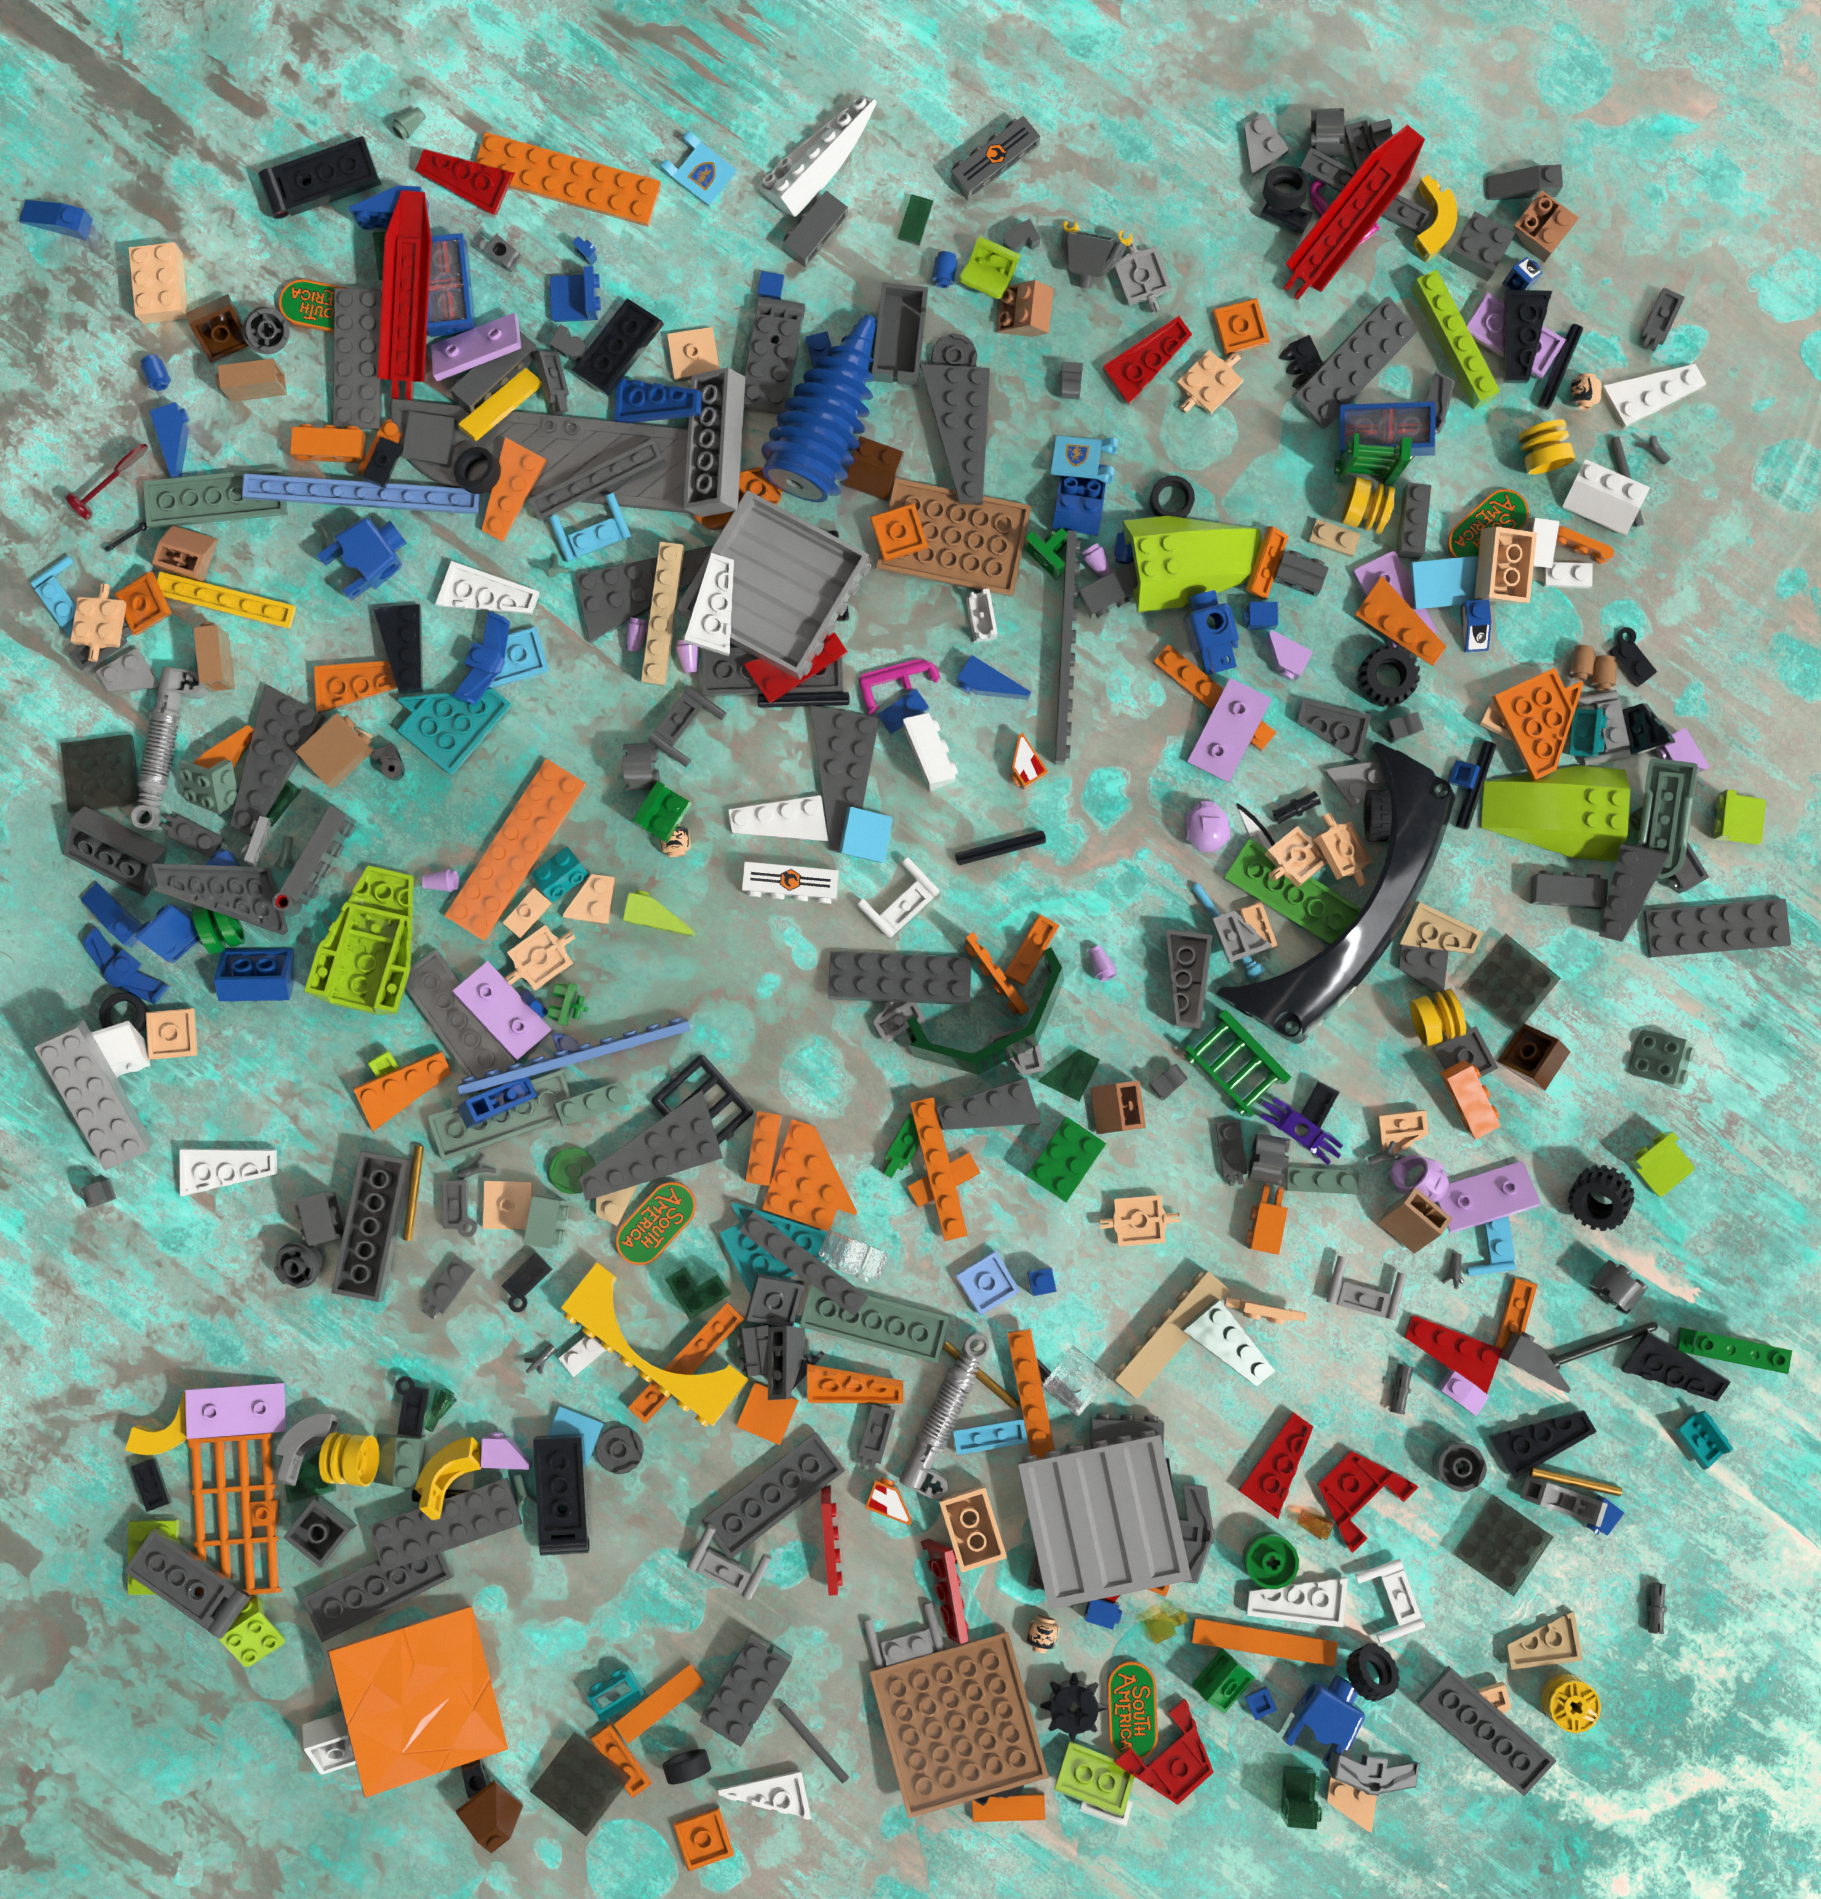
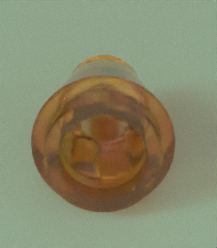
(1316, 1525)

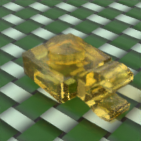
(1162, 1626)

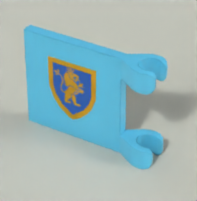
(702, 172)
(1082, 456)

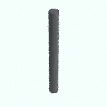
(1624, 470)
(813, 1743)

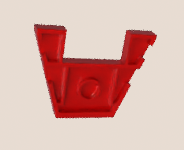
(1352, 1486)
(1179, 1766)

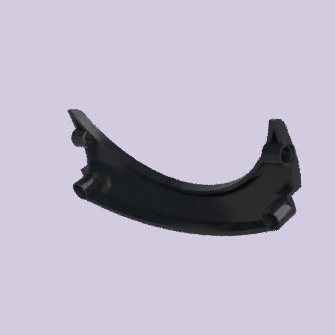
(1324, 982)

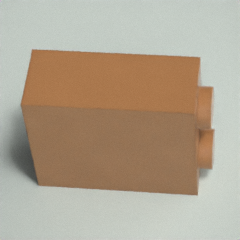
(251, 380)
(213, 657)
(335, 750)
(1415, 1220)

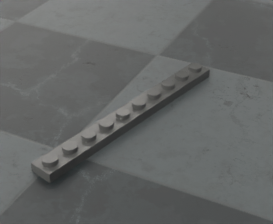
(1067, 658)

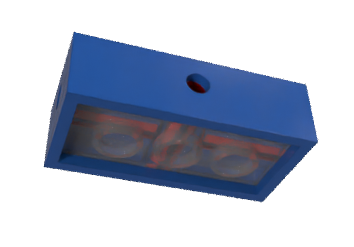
(450, 287)
(1389, 422)

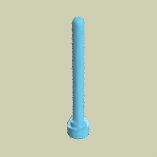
(1252, 968)

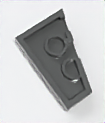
(1335, 725)

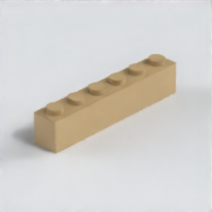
(663, 614)
(1167, 1339)

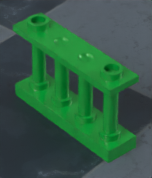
(1374, 460)
(1259, 1057)
(1734, 1350)

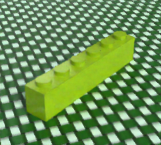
(1455, 339)

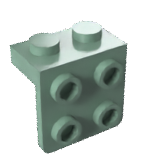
(209, 788)
(1662, 1058)

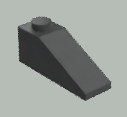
(1525, 183)
(785, 1357)
(1532, 1358)

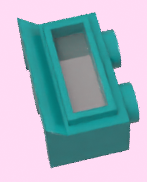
(614, 1694)

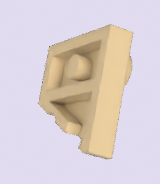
(614, 1205)

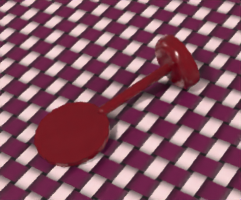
(80, 505)

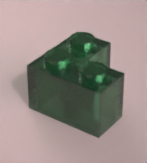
(696, 1297)
(1298, 1798)

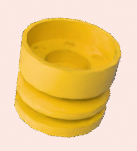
(1547, 450)
(1368, 505)
(1434, 1018)
(349, 1459)
(1556, 1700)

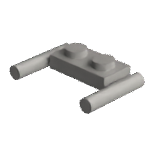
(1615, 733)
(1362, 1298)
(725, 1570)
(906, 1646)

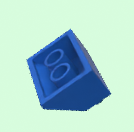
(255, 974)

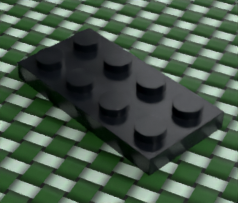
(617, 347)

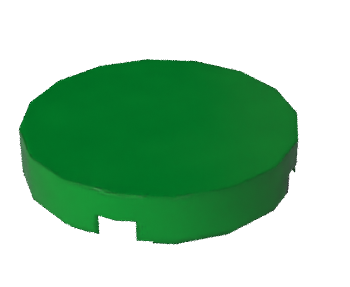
(568, 1167)

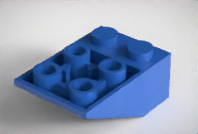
(378, 209)
(1079, 504)
(169, 933)

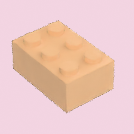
(158, 283)
(1505, 565)
(972, 1528)

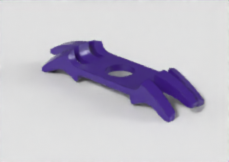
(1315, 1135)

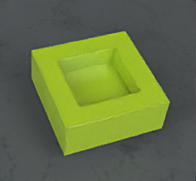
(383, 1063)

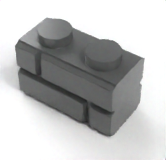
(1301, 573)
(755, 1350)

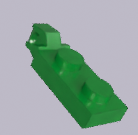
(902, 1147)

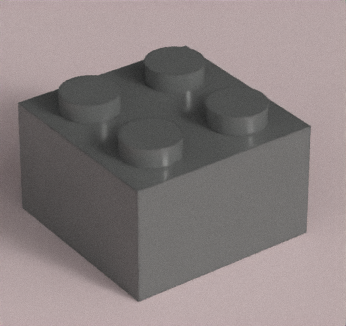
(1481, 246)
(320, 1218)
(320, 1531)

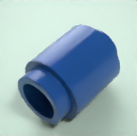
(944, 269)
(155, 372)
(1123, 552)

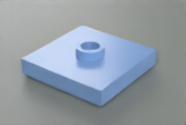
(987, 1283)

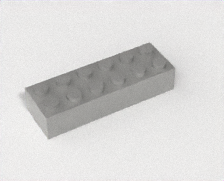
(715, 444)
(93, 1094)

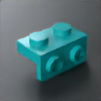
(1586, 733)
(559, 874)
(1703, 1439)

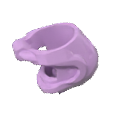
(1207, 827)
(1431, 1181)

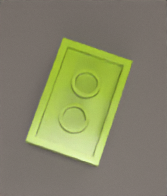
(137, 1533)
(1094, 1779)

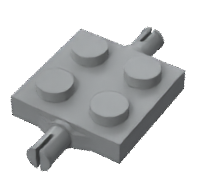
(1142, 277)

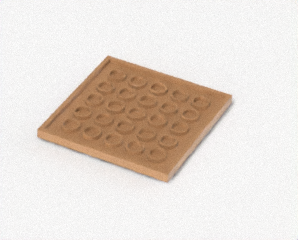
(958, 1725)

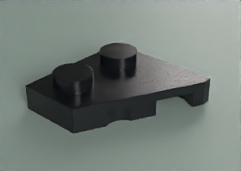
(1645, 729)

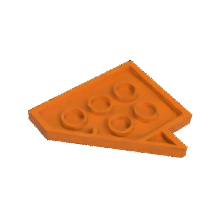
(1539, 719)
(806, 1181)

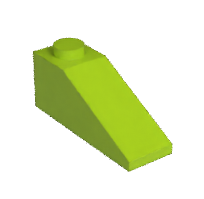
(649, 913)

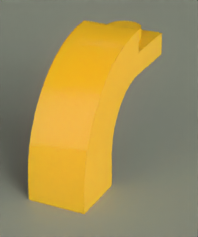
(1445, 217)
(152, 1441)
(442, 1470)

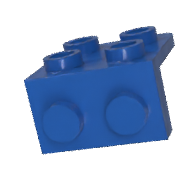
(575, 296)

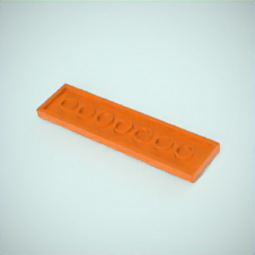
(572, 179)
(515, 850)

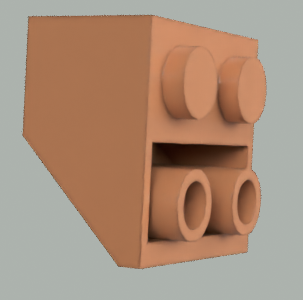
(1544, 225)
(1025, 309)
(185, 553)
(1118, 1107)

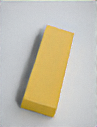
(500, 404)

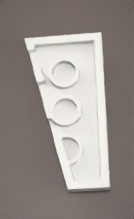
(1647, 394)
(481, 591)
(712, 611)
(784, 819)
(223, 1167)
(1306, 1602)

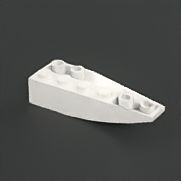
(817, 159)

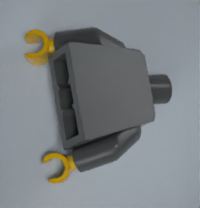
(1091, 253)

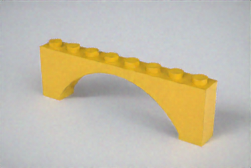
(704, 1393)

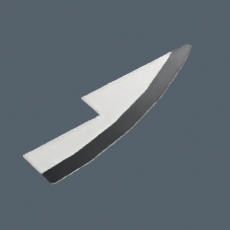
(1255, 827)

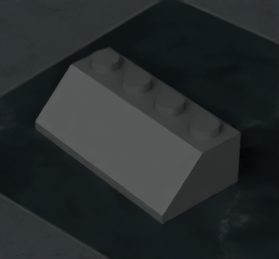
(112, 850)

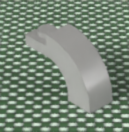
(299, 1441)
(1564, 1500)

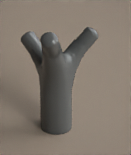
(1656, 449)
(1384, 1156)
(475, 1168)
(1455, 1271)
(540, 1359)

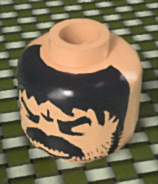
(1585, 391)
(677, 844)
(1042, 1633)

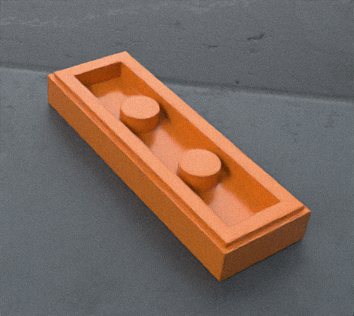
(1267, 563)
(1031, 950)
(962, 1170)
(1516, 1310)
(613, 1747)
(1014, 1808)

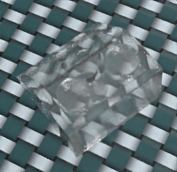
(1075, 1380)

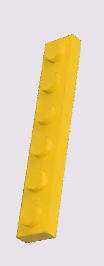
(226, 600)

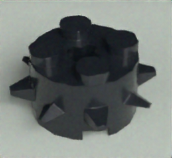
(1063, 1696)

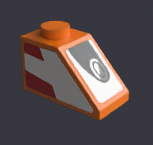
(1026, 764)
(888, 1501)

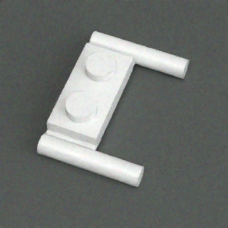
(906, 905)
(1399, 1596)

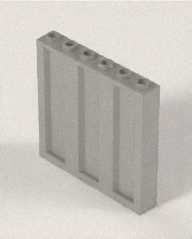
(785, 583)
(1104, 1519)

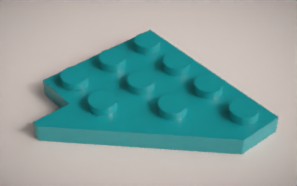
(451, 728)
(753, 1259)

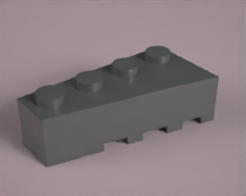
(1631, 885)
(1189, 968)
(996, 1107)

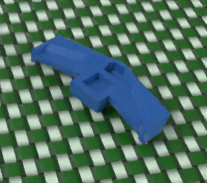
(485, 660)
(122, 969)

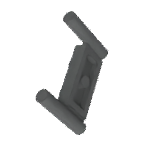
(679, 719)

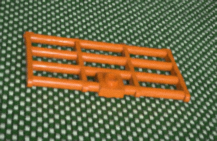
(252, 1512)

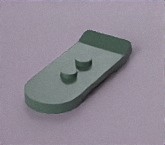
(1668, 810)

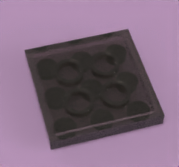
(100, 773)
(1510, 983)
(1502, 1545)
(580, 1783)

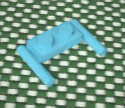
(593, 537)
(55, 595)
(1499, 1249)

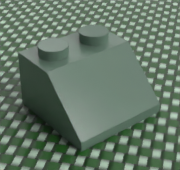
(400, 1459)

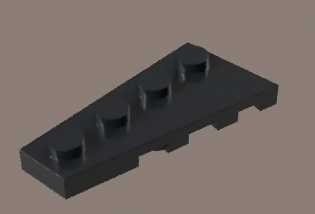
(1666, 1364)

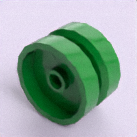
(217, 930)
(1281, 1570)

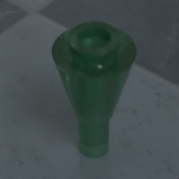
(442, 1402)

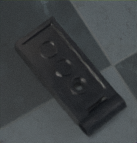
(332, 174)
(561, 1481)

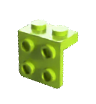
(990, 268)
(1739, 818)
(1662, 1163)
(252, 1634)

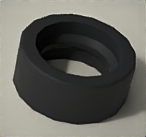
(1286, 175)
(470, 457)
(1176, 481)
(111, 1001)
(686, 1766)

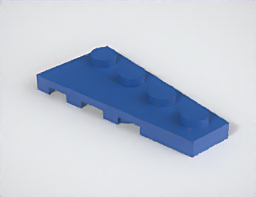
(651, 402)

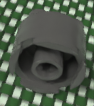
(1328, 131)
(640, 766)
(1268, 1159)
(1617, 1287)
(1459, 1479)

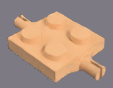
(1209, 382)
(98, 622)
(1344, 850)
(1296, 857)
(540, 957)
(1139, 1220)
(1273, 1314)

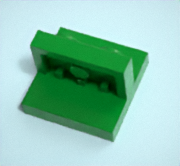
(1046, 552)
(661, 812)
(1223, 1681)

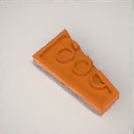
(518, 476)
(395, 1090)
(843, 1386)

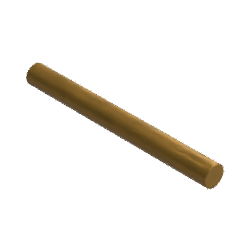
(413, 1193)
(985, 1379)
(1575, 1481)

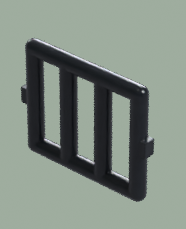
(716, 1078)

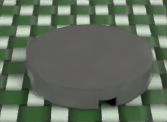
(954, 351)
(619, 1449)

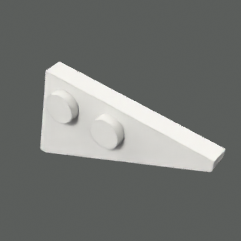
(781, 1792)

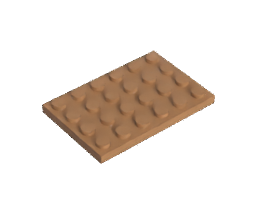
(966, 543)

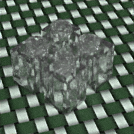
(852, 1256)

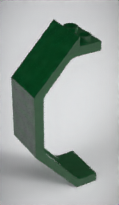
(1002, 1049)

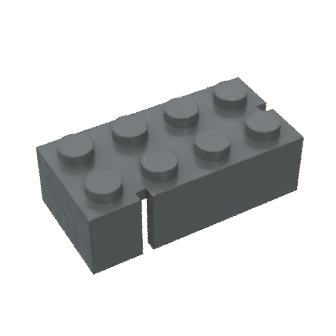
(900, 333)
(746, 1689)

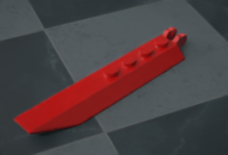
(1354, 211)
(405, 294)

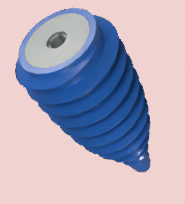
(821, 420)

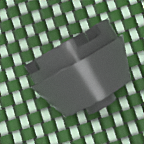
(265, 330)
(298, 1264)

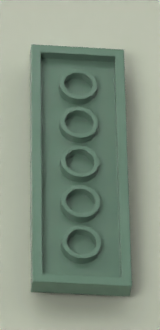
(206, 499)
(456, 1140)
(879, 1325)

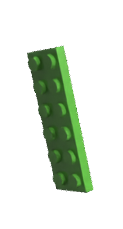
(1308, 906)

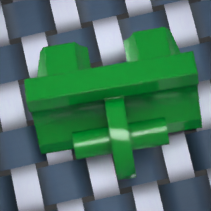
(568, 993)

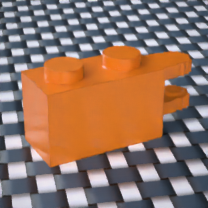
(1267, 1223)

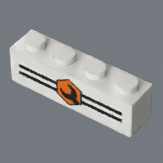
(791, 882)

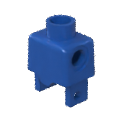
(369, 551)
(1216, 642)
(1329, 1714)

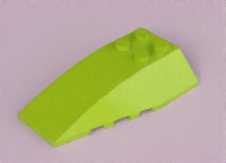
(1187, 558)
(1565, 812)
(368, 947)

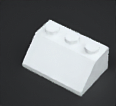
(1605, 497)
(930, 750)
(123, 1048)
(328, 1743)

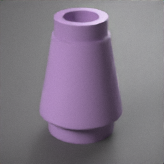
(1097, 560)
(635, 634)
(687, 655)
(442, 880)
(1102, 965)

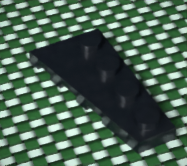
(1522, 331)
(402, 639)
(1540, 1441)

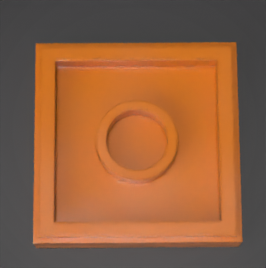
(1240, 326)
(899, 532)
(144, 603)
(766, 1417)
(703, 1839)

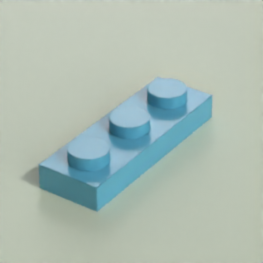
(990, 1436)

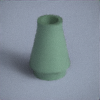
(407, 123)

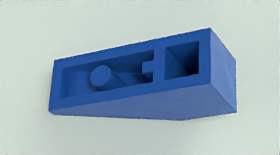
(57, 218)
(172, 432)
(987, 681)
(112, 915)
(496, 1101)

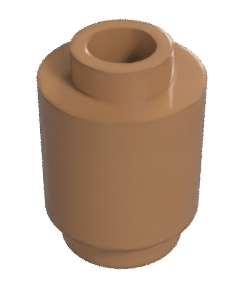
(1582, 662)
(1604, 673)

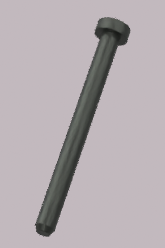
(1602, 1344)

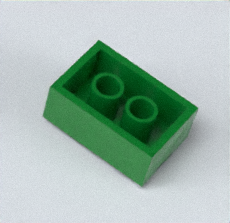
(1066, 1159)

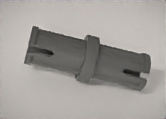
(1401, 1389)
(1656, 1608)

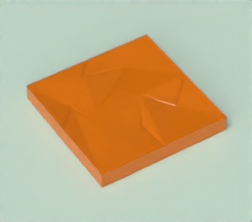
(417, 1700)

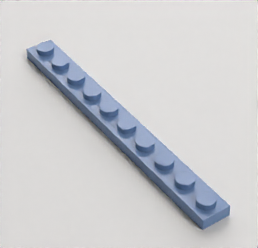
(359, 494)
(563, 1058)

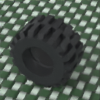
(1396, 658)
(1594, 1212)

